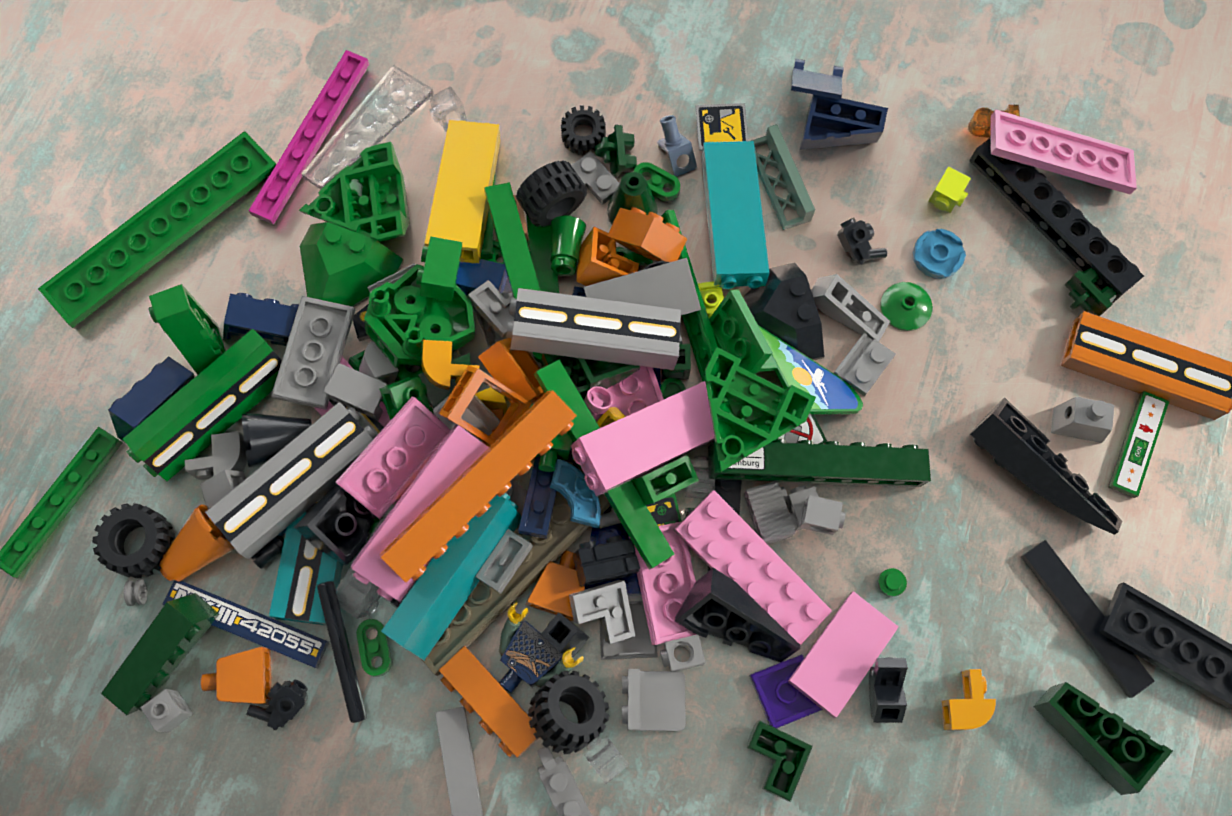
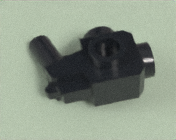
(855, 238)
(283, 705)

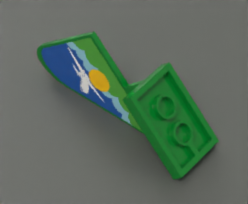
(762, 351)

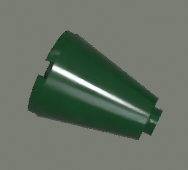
(631, 192)

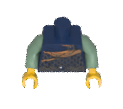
(529, 654)

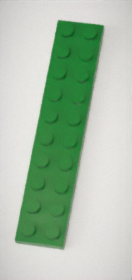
(157, 229)

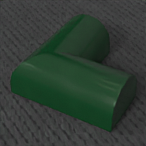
(788, 758)

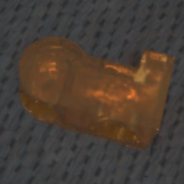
(981, 120)

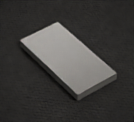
(658, 286)
(313, 352)

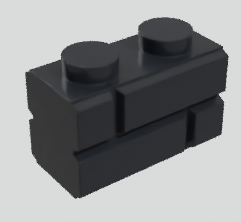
(605, 561)

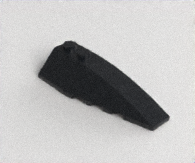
(1025, 454)

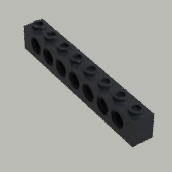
(1058, 229)

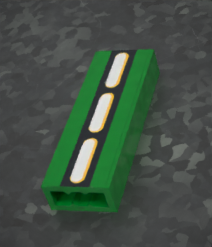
(205, 407)

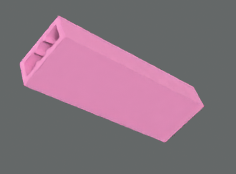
(645, 439)
(442, 469)

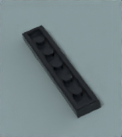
(1086, 618)

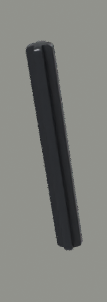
(342, 651)

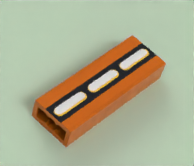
(1149, 364)

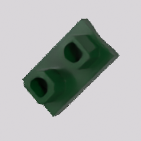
(613, 151)
(1087, 294)

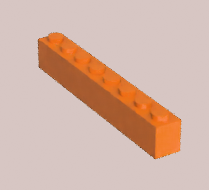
(477, 486)

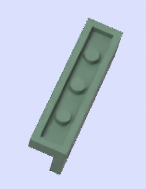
(791, 179)

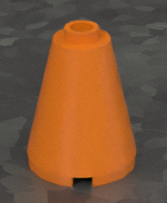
(194, 547)

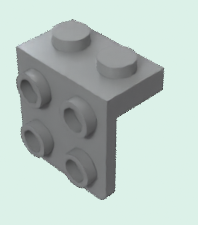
(654, 700)

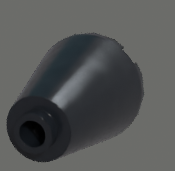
(269, 434)

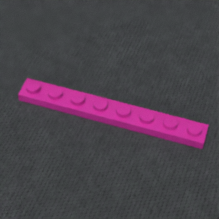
(309, 137)

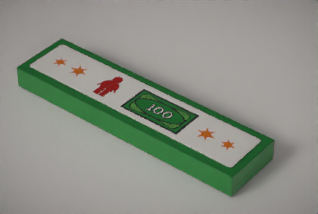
(1139, 444)

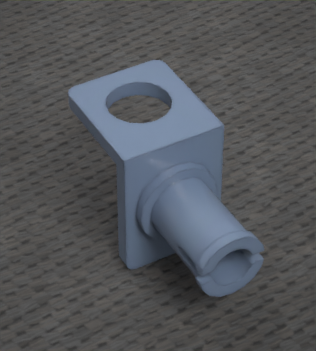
(676, 145)

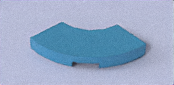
(581, 499)

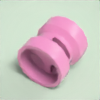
(598, 401)

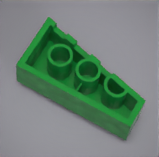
(187, 326)

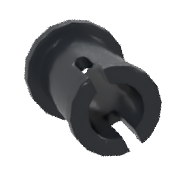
(268, 552)

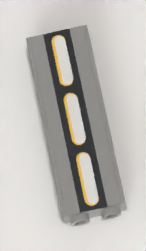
(594, 329)
(291, 481)

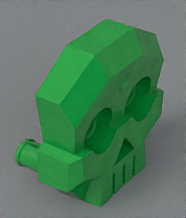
(391, 316)

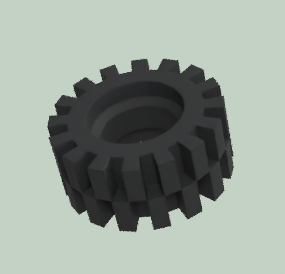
(582, 117)

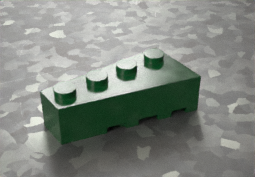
(159, 652)
(1102, 738)

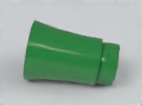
(566, 244)

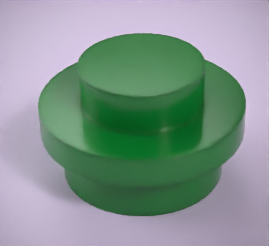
(892, 582)

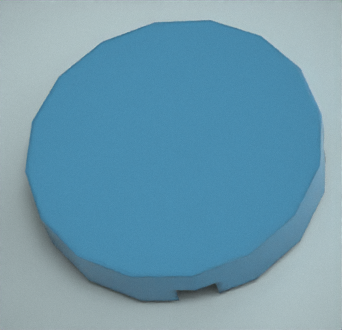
(939, 253)

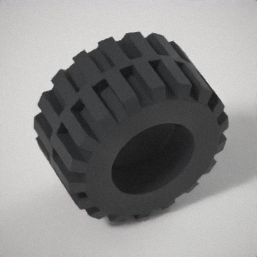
(551, 193)
(116, 529)
(554, 726)

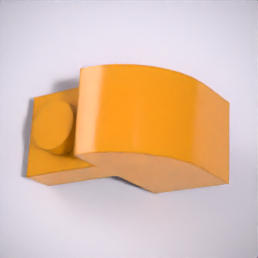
(437, 363)
(973, 709)

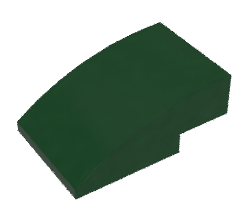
(591, 373)

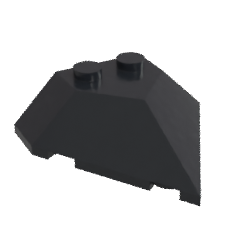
(788, 310)

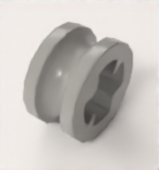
(135, 592)

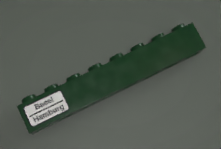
(829, 464)

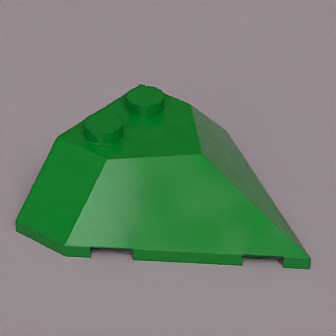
(366, 196)
(343, 264)
(749, 409)

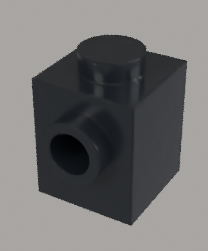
(564, 635)

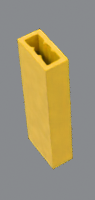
(459, 198)

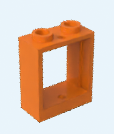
(513, 369)
(465, 391)

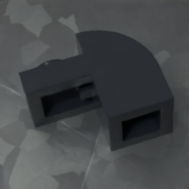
(887, 690)

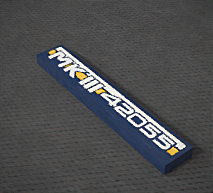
(257, 626)

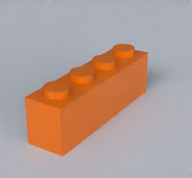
(490, 701)

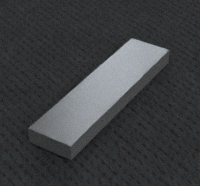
(459, 762)

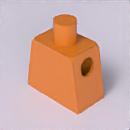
(554, 587)
(241, 677)

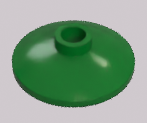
(904, 316)

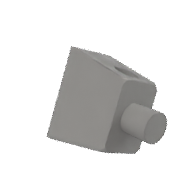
(1087, 420)

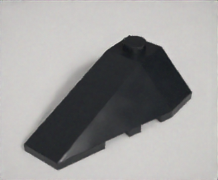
(337, 525)
(728, 612)

